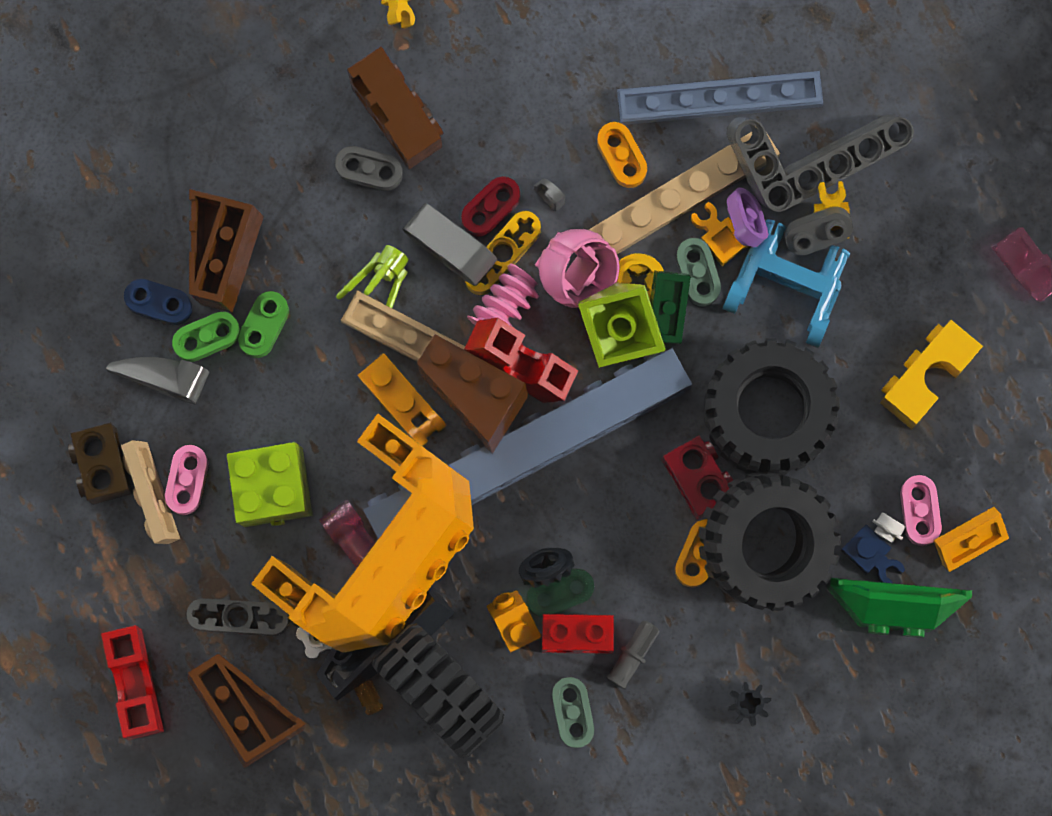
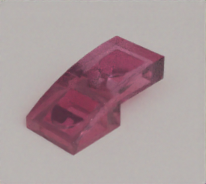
(1026, 263)

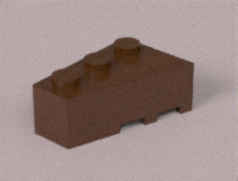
(220, 248)
(473, 388)
(242, 710)

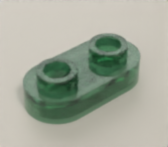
(561, 596)

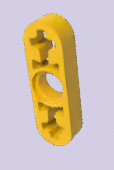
(525, 239)

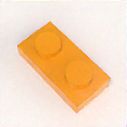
(971, 539)

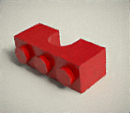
(501, 345)
(133, 678)

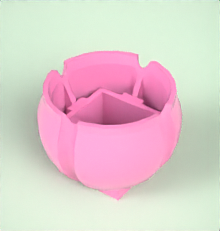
(590, 272)

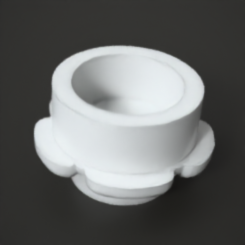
(888, 527)

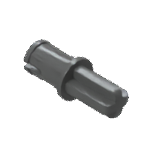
(633, 654)

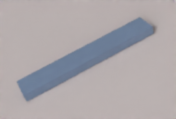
(720, 98)

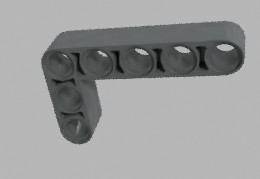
(816, 163)

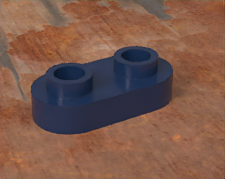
(156, 302)

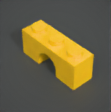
(948, 349)

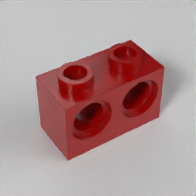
(578, 634)

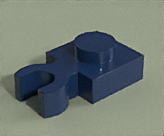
(869, 552)

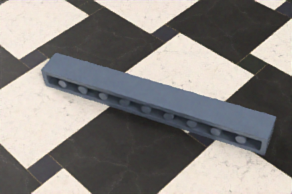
(556, 433)

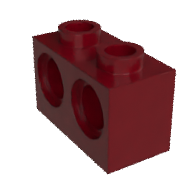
(689, 480)

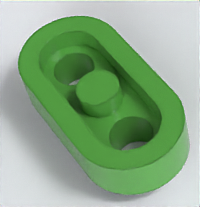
(266, 324)
(205, 334)

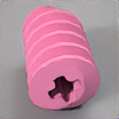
(507, 297)

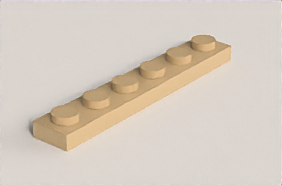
(674, 198)

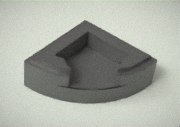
(550, 194)

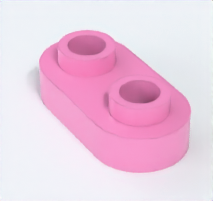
(186, 480)
(920, 511)

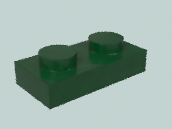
(669, 303)

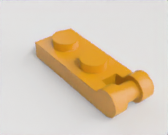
(400, 399)

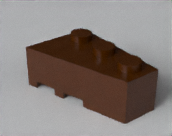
(395, 108)

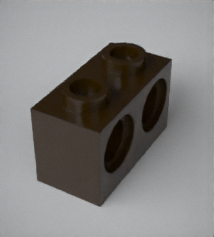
(107, 461)

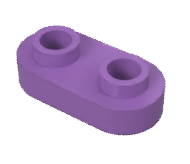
(747, 218)

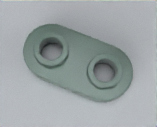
(701, 272)
(573, 712)

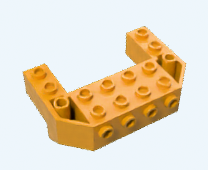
(399, 565)

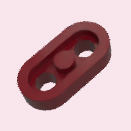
(491, 208)

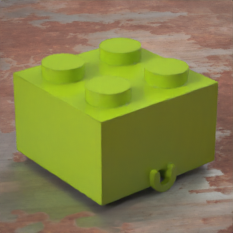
(269, 485)

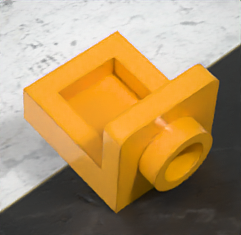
(513, 620)

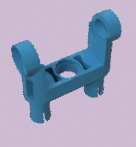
(820, 285)

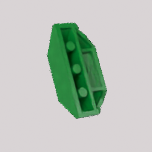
(897, 605)

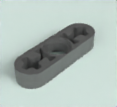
(213, 607)

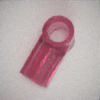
(347, 530)

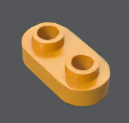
(622, 156)
(691, 555)

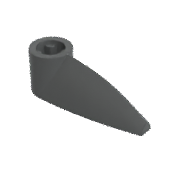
(168, 376)

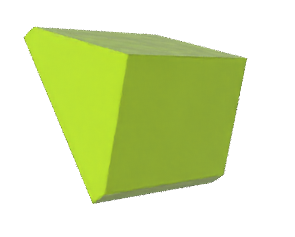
(621, 324)

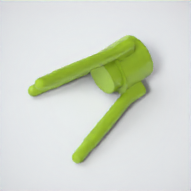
(387, 265)

